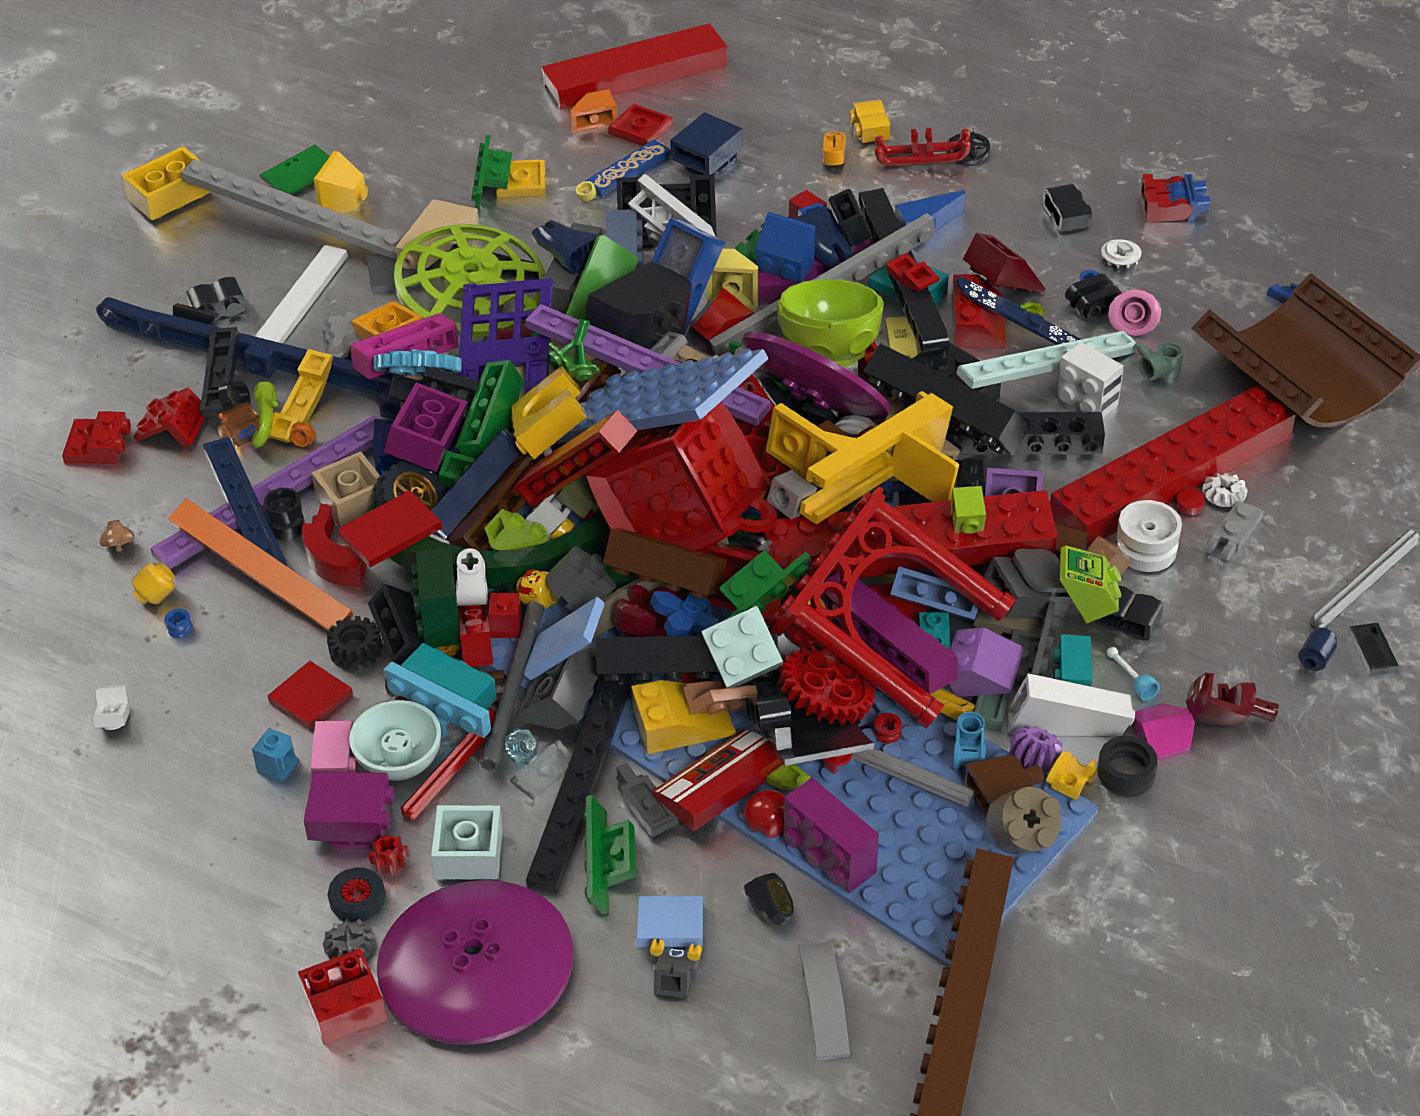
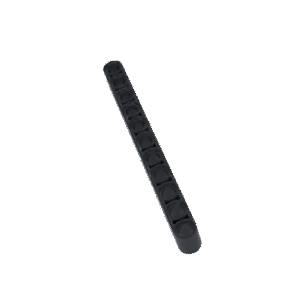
(917, 305)

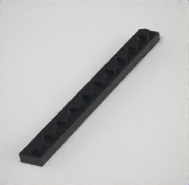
(578, 782)

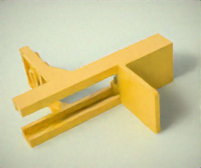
(899, 447)

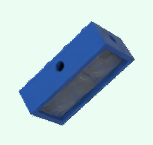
(691, 254)

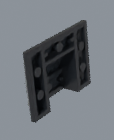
(696, 195)

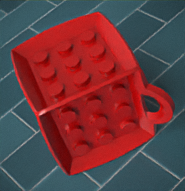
(684, 483)

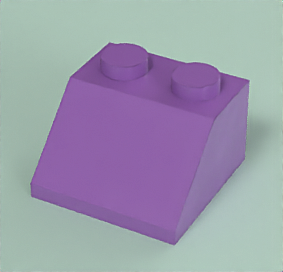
(1012, 481)
(985, 663)

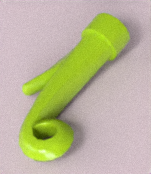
(266, 399)

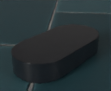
(233, 394)

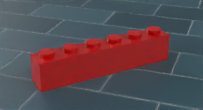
(575, 458)

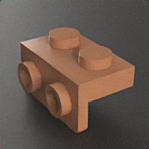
(715, 698)

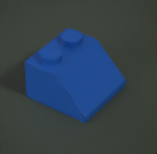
(786, 248)

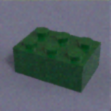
(436, 597)

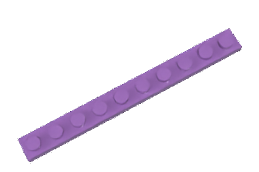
(634, 357)
(295, 476)

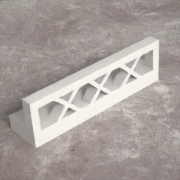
(666, 203)

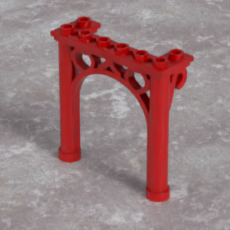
(812, 623)

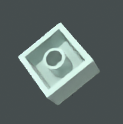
(742, 648)
(467, 842)

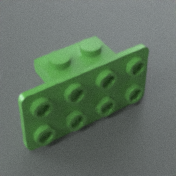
(605, 264)

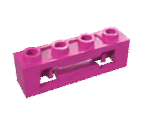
(416, 335)

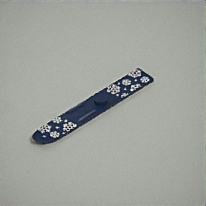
(1014, 313)

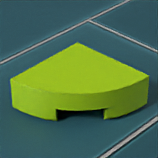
(787, 777)

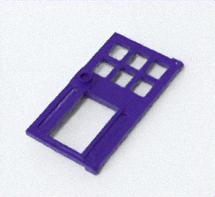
(520, 351)

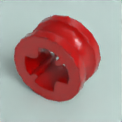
(886, 735)

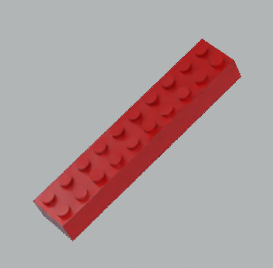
(1174, 462)
(1010, 524)

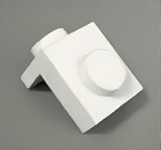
(111, 707)

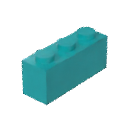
(452, 675)

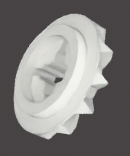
(1128, 254)
(1222, 496)

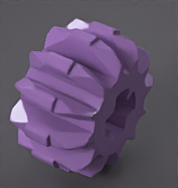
(1035, 747)

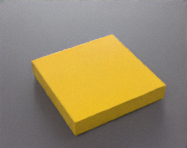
(525, 179)

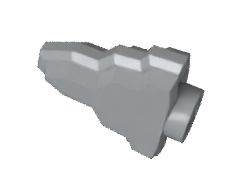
(340, 334)

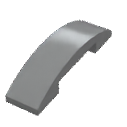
(825, 1001)

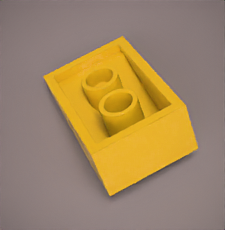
(667, 719)

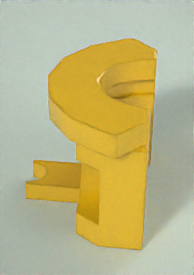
(1070, 776)

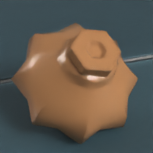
(116, 535)

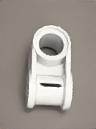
(471, 584)

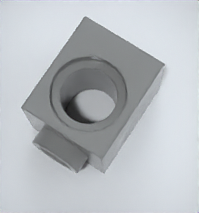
(788, 492)

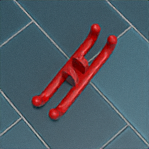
(922, 153)

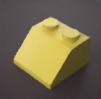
(737, 276)

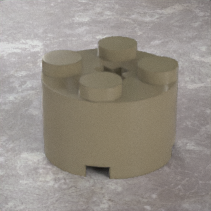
(1024, 820)

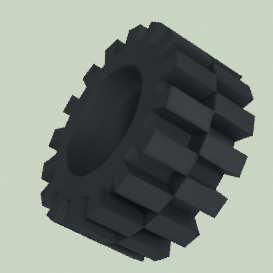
(350, 631)

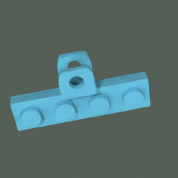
(443, 703)

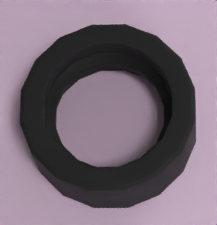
(1127, 783)

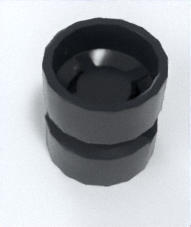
(284, 513)

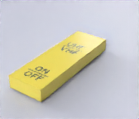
(901, 336)

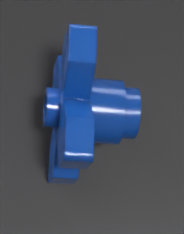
(684, 617)

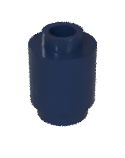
(1318, 649)

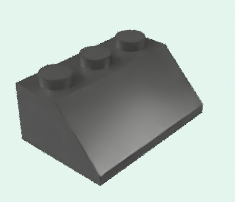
(561, 692)

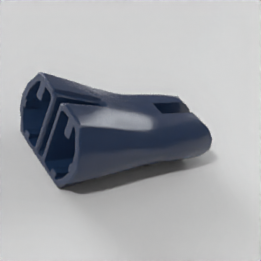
(829, 240)
(565, 244)

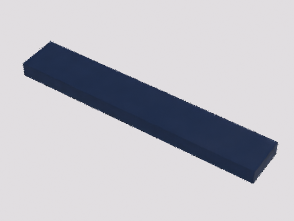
(241, 496)

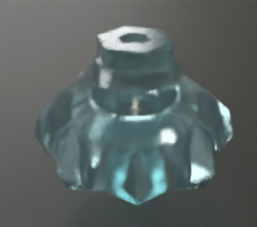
(521, 746)

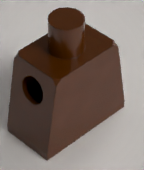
(998, 776)

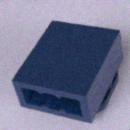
(707, 145)

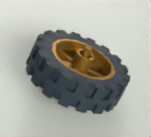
(417, 480)

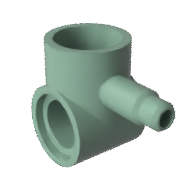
(1162, 363)

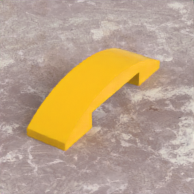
(304, 396)

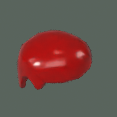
(765, 813)

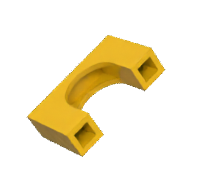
(546, 413)

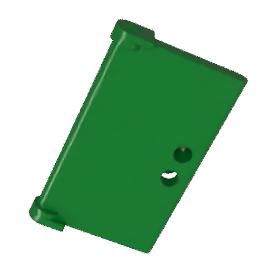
(296, 171)

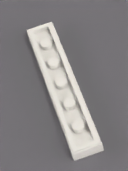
(303, 294)

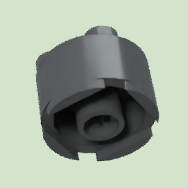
(579, 578)

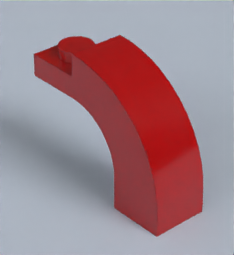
(327, 559)

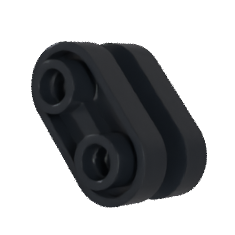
(1092, 296)

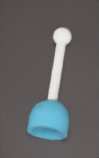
(1144, 685)

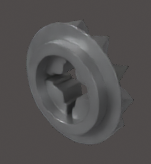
(362, 936)

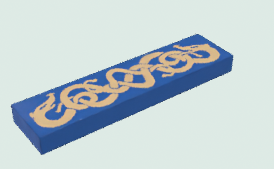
(629, 166)

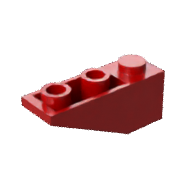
(475, 635)

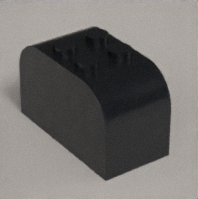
(642, 305)

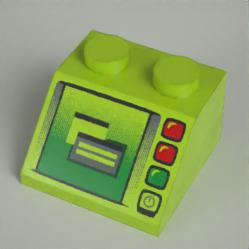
(1090, 582)

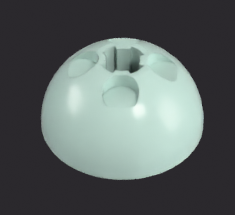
(396, 739)

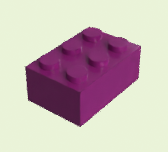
(425, 427)
(830, 835)

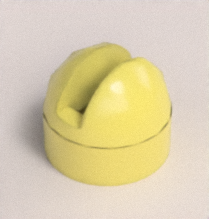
(587, 187)

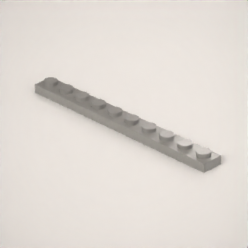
(292, 208)
(851, 270)

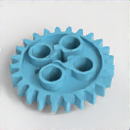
(415, 361)

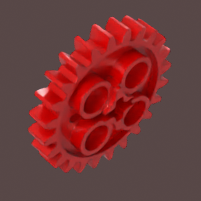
(826, 686)

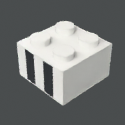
(1089, 380)

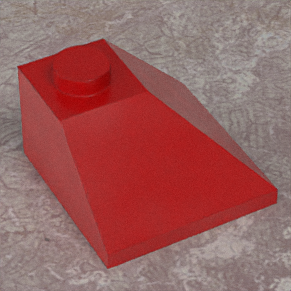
(720, 315)

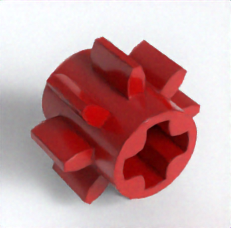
(388, 854)

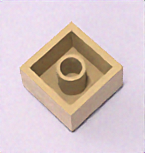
(346, 487)

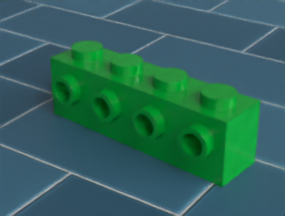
(490, 407)

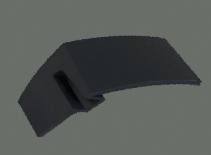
(791, 732)

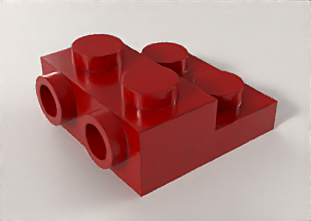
(97, 439)

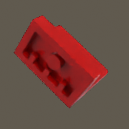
(176, 413)

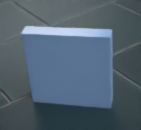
(670, 919)

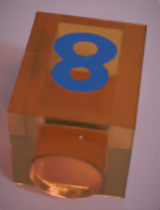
(238, 424)

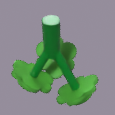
(575, 364)

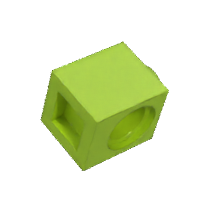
(968, 509)

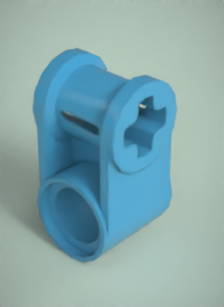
(969, 740)

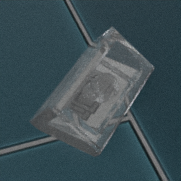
(542, 771)

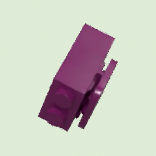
(348, 808)

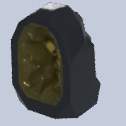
(770, 898)

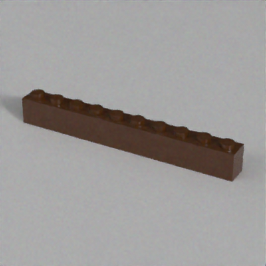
(501, 494)
(965, 986)

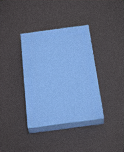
(564, 638)

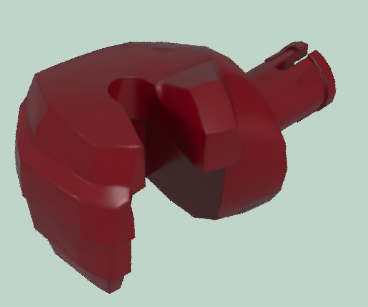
(638, 616)
(1227, 706)

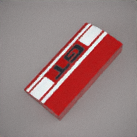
(718, 779)

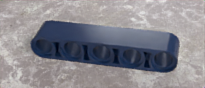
(475, 482)

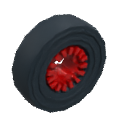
(356, 880)

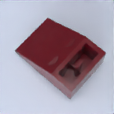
(1000, 264)

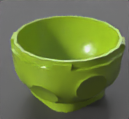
(831, 318)

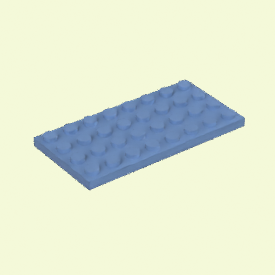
(669, 393)

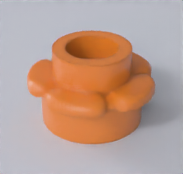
(302, 434)

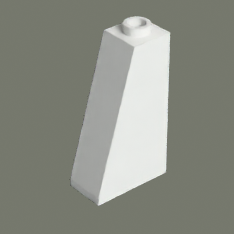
(1069, 709)

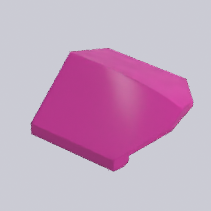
(1165, 728)

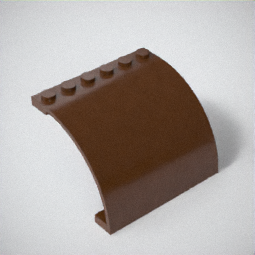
(1316, 355)

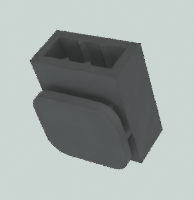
(1033, 580)

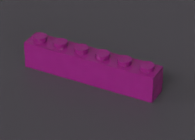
(897, 638)

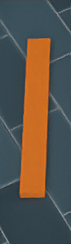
(259, 565)

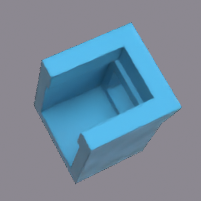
(274, 755)

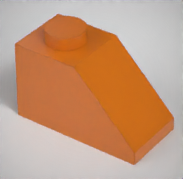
(593, 111)

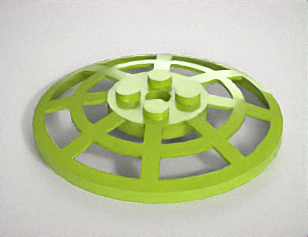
(454, 266)

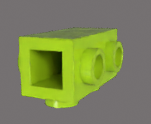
(513, 532)

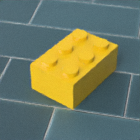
(158, 185)

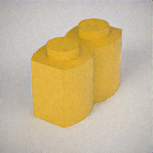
(869, 120)

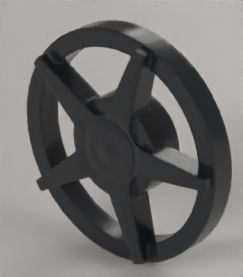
(974, 148)

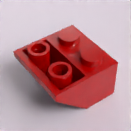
(342, 996)

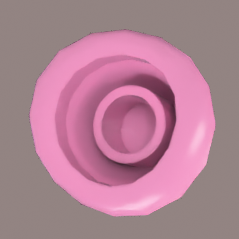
(1134, 312)

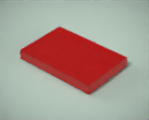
(389, 528)

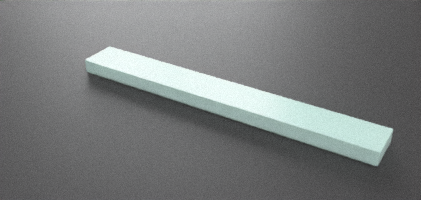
(1039, 360)

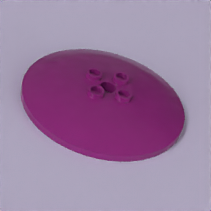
(816, 377)
(482, 995)

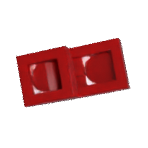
(911, 273)

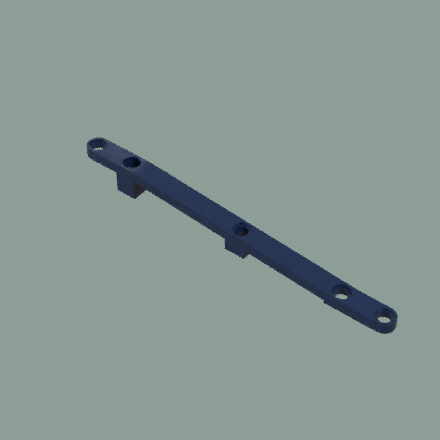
(261, 355)

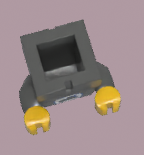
(673, 968)

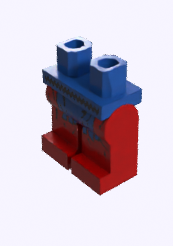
(1173, 198)

